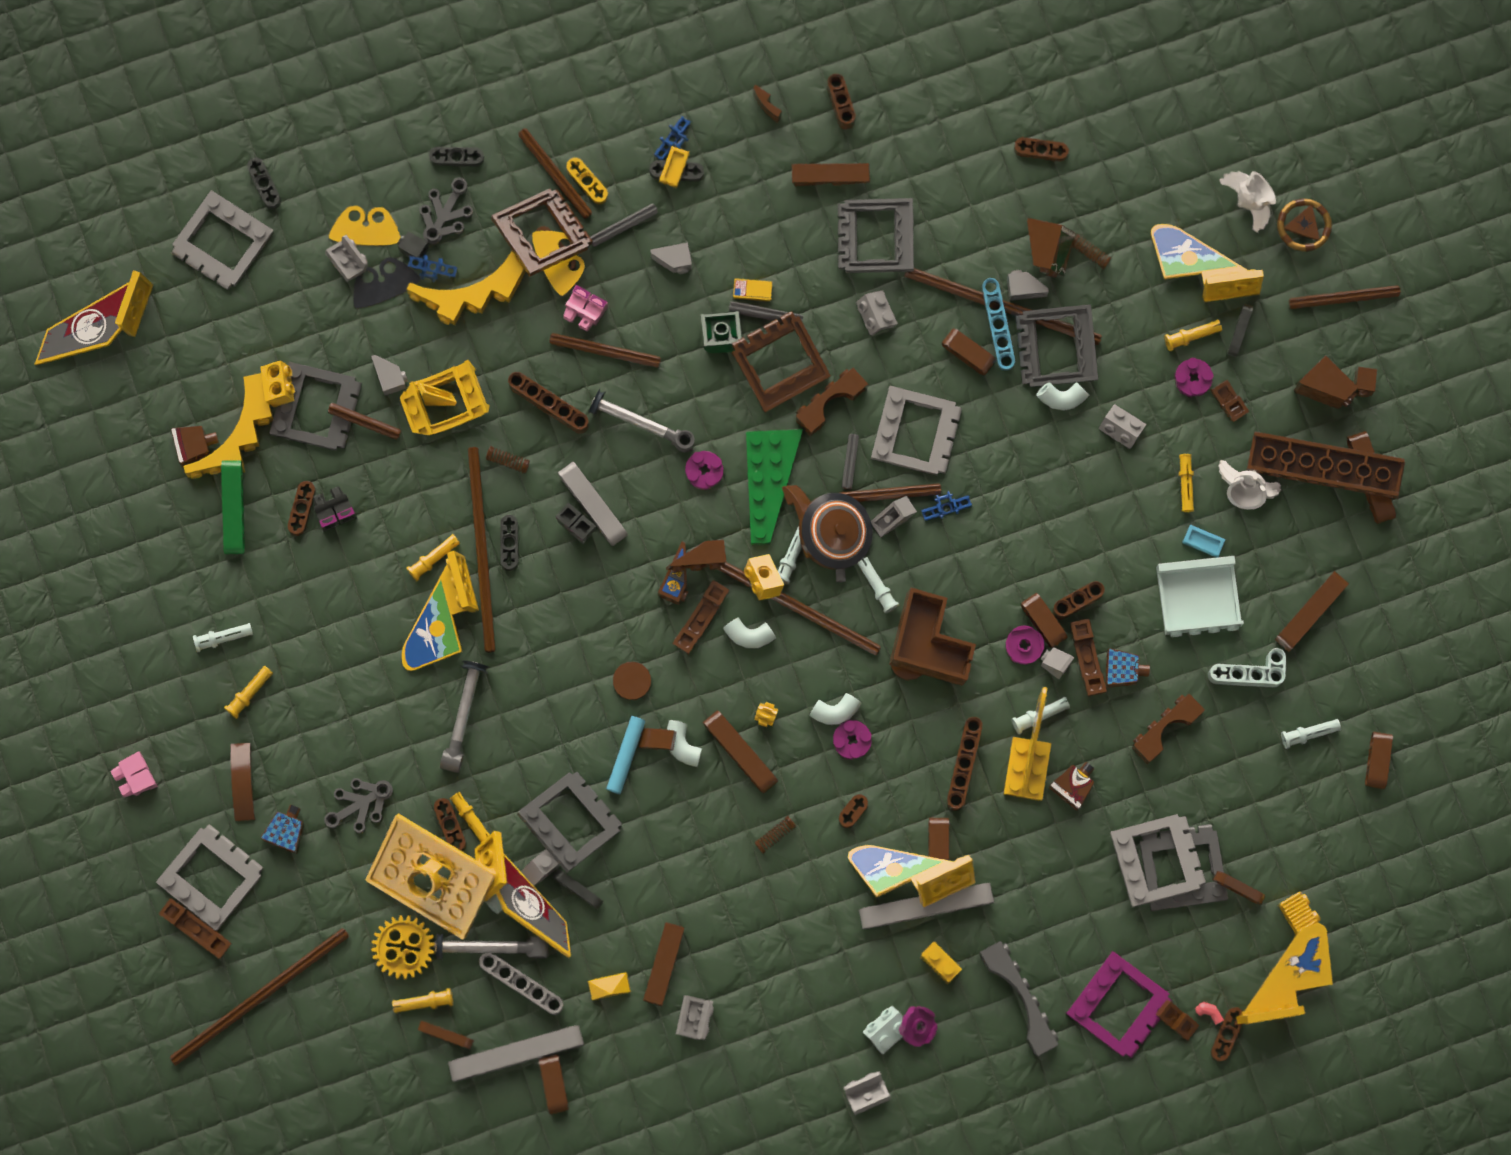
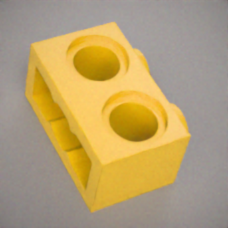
(273, 385)

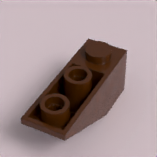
(707, 554)

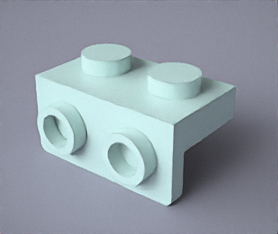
(885, 1029)

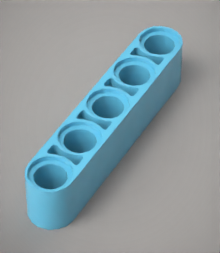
(998, 315)

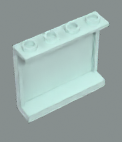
(1199, 596)

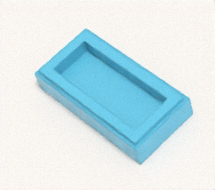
(1203, 541)

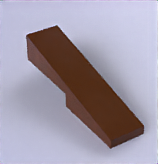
(830, 173)
(663, 964)

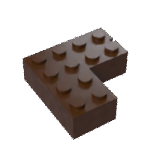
(922, 648)

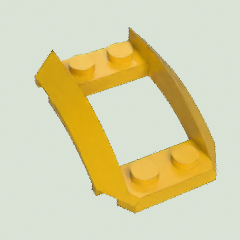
(470, 392)

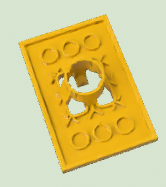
(400, 862)

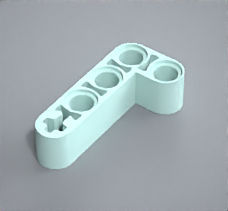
(1246, 671)

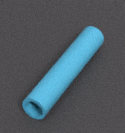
(625, 755)

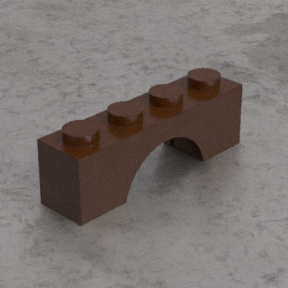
(848, 386)
(1184, 712)

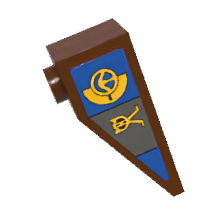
(675, 584)

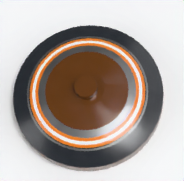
(835, 531)

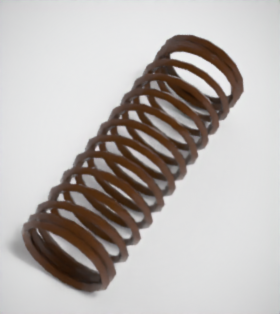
(1089, 255)
(525, 464)
(787, 820)

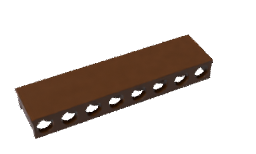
(1326, 465)

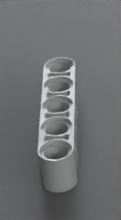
(592, 504)
(511, 982)

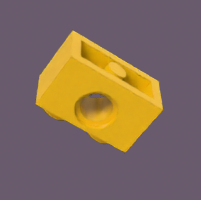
(763, 577)

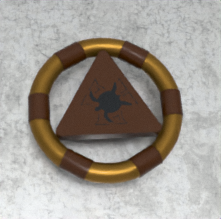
(1304, 225)

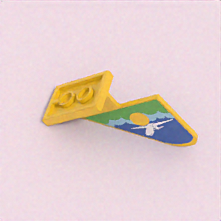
(1186, 256)
(435, 631)
(932, 877)

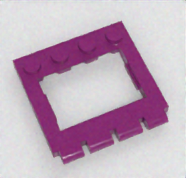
(1098, 988)

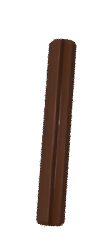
(364, 421)

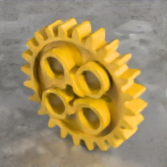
(406, 930)

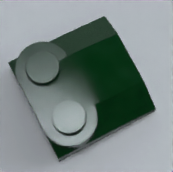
(720, 331)

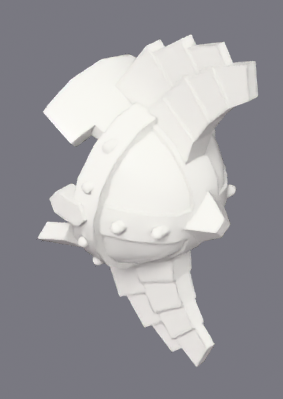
(1253, 194)
(1247, 488)

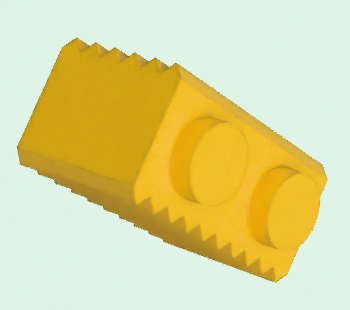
(1298, 912)
(940, 962)

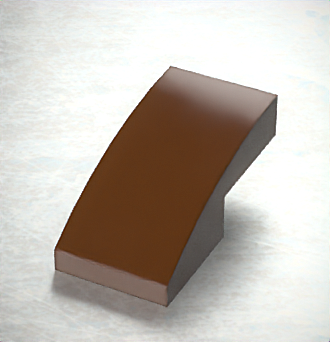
(763, 99)
(1229, 401)
(657, 739)
(1177, 1020)

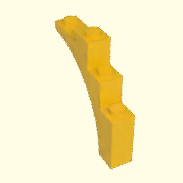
(476, 297)
(244, 435)

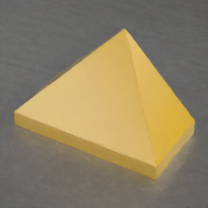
(436, 397)
(609, 986)

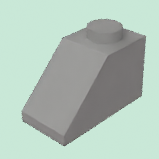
(674, 257)
(1024, 286)
(389, 375)
(893, 516)
(1056, 662)
(540, 868)

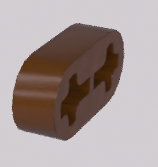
(849, 808)

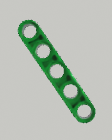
(233, 507)

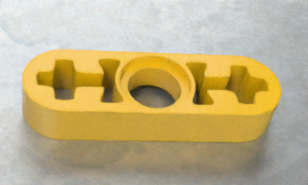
(592, 194)

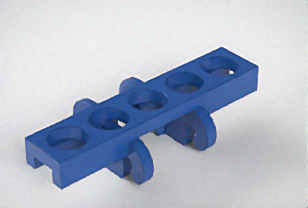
(674, 129)
(422, 265)
(939, 506)

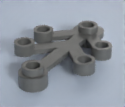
(444, 214)
(361, 802)

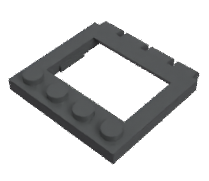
(903, 236)
(1084, 345)
(285, 413)
(552, 838)
(1208, 892)

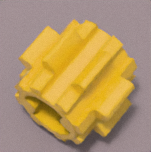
(766, 714)

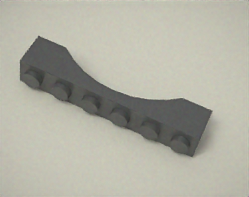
(998, 962)

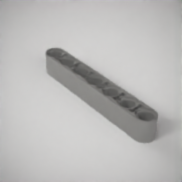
(913, 909)
(515, 1053)

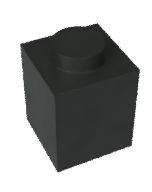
(412, 245)

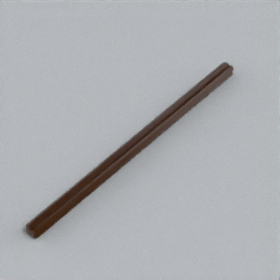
(978, 297)
(481, 549)
(808, 613)
(259, 996)

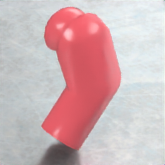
(1209, 1009)

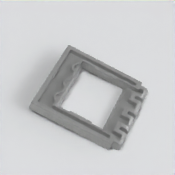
(237, 218)
(889, 426)
(1131, 866)
(193, 898)

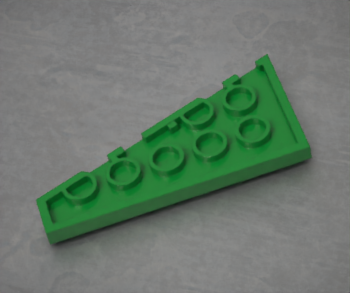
(769, 468)

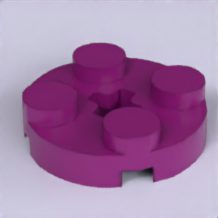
(1194, 388)
(695, 475)
(1018, 654)
(862, 735)
(909, 1026)

